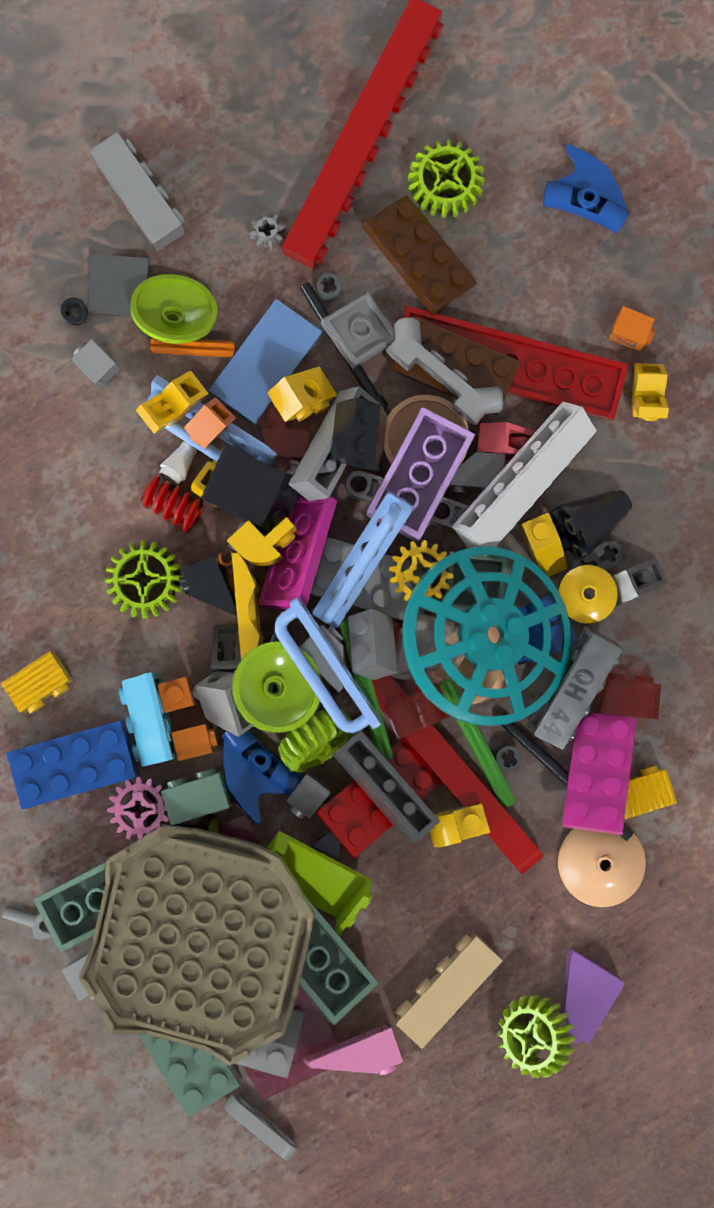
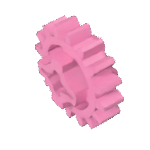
(140, 794)

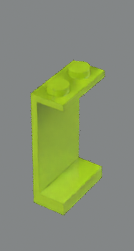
(324, 880)

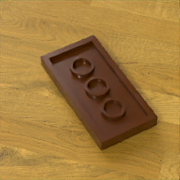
(419, 254)
(477, 362)

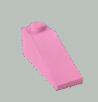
(366, 1053)

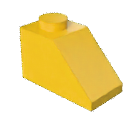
(544, 544)

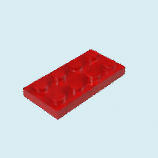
(356, 818)

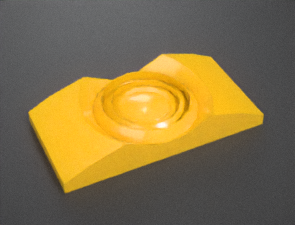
(247, 605)

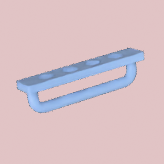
(232, 435)
(395, 513)
(369, 715)

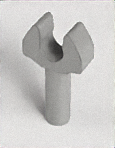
(29, 920)

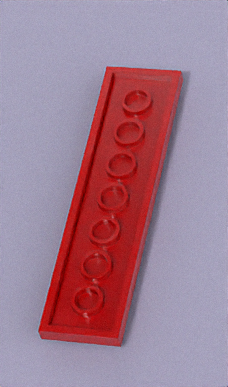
(546, 370)

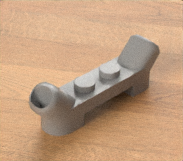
(408, 350)

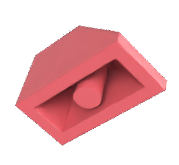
(502, 438)

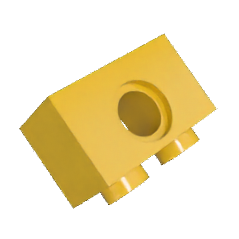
(302, 394)

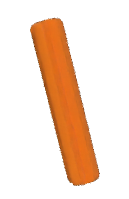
(200, 347)

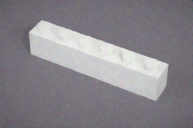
(525, 477)

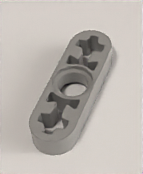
(261, 1126)

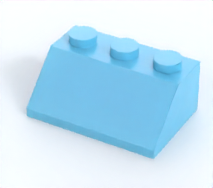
(147, 719)

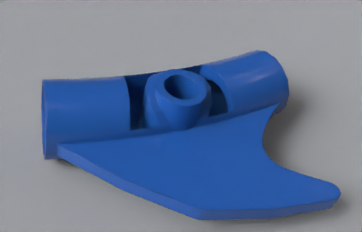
(588, 182)
(249, 780)

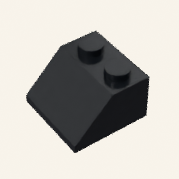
(359, 434)
(209, 585)

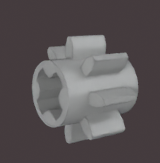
(267, 241)

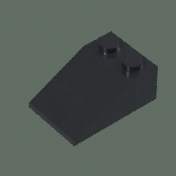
(250, 489)

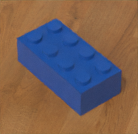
(73, 764)

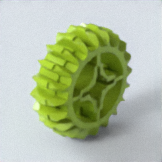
(462, 195)
(143, 567)
(312, 742)
(544, 1032)

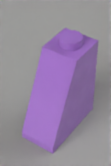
(587, 994)

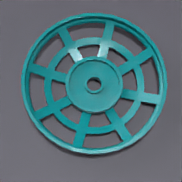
(474, 636)

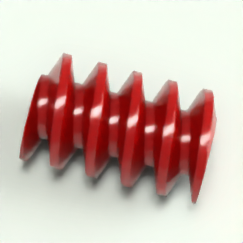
(172, 504)

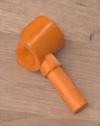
(229, 569)

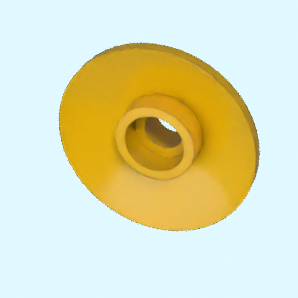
(572, 594)

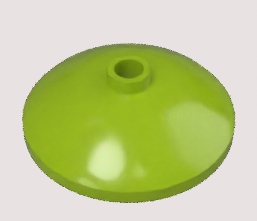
(173, 308)
(289, 705)

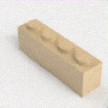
(447, 990)

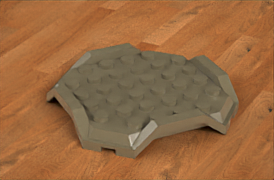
(199, 942)

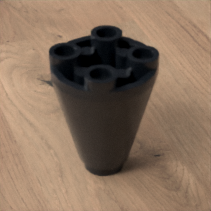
(589, 520)

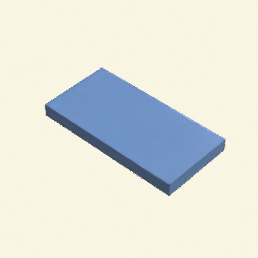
(264, 359)

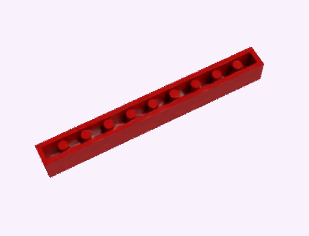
(362, 133)

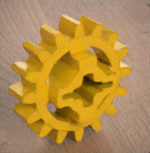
(407, 576)

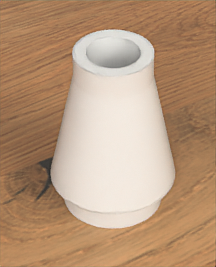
(178, 464)

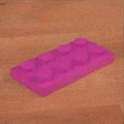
(300, 561)
(600, 773)

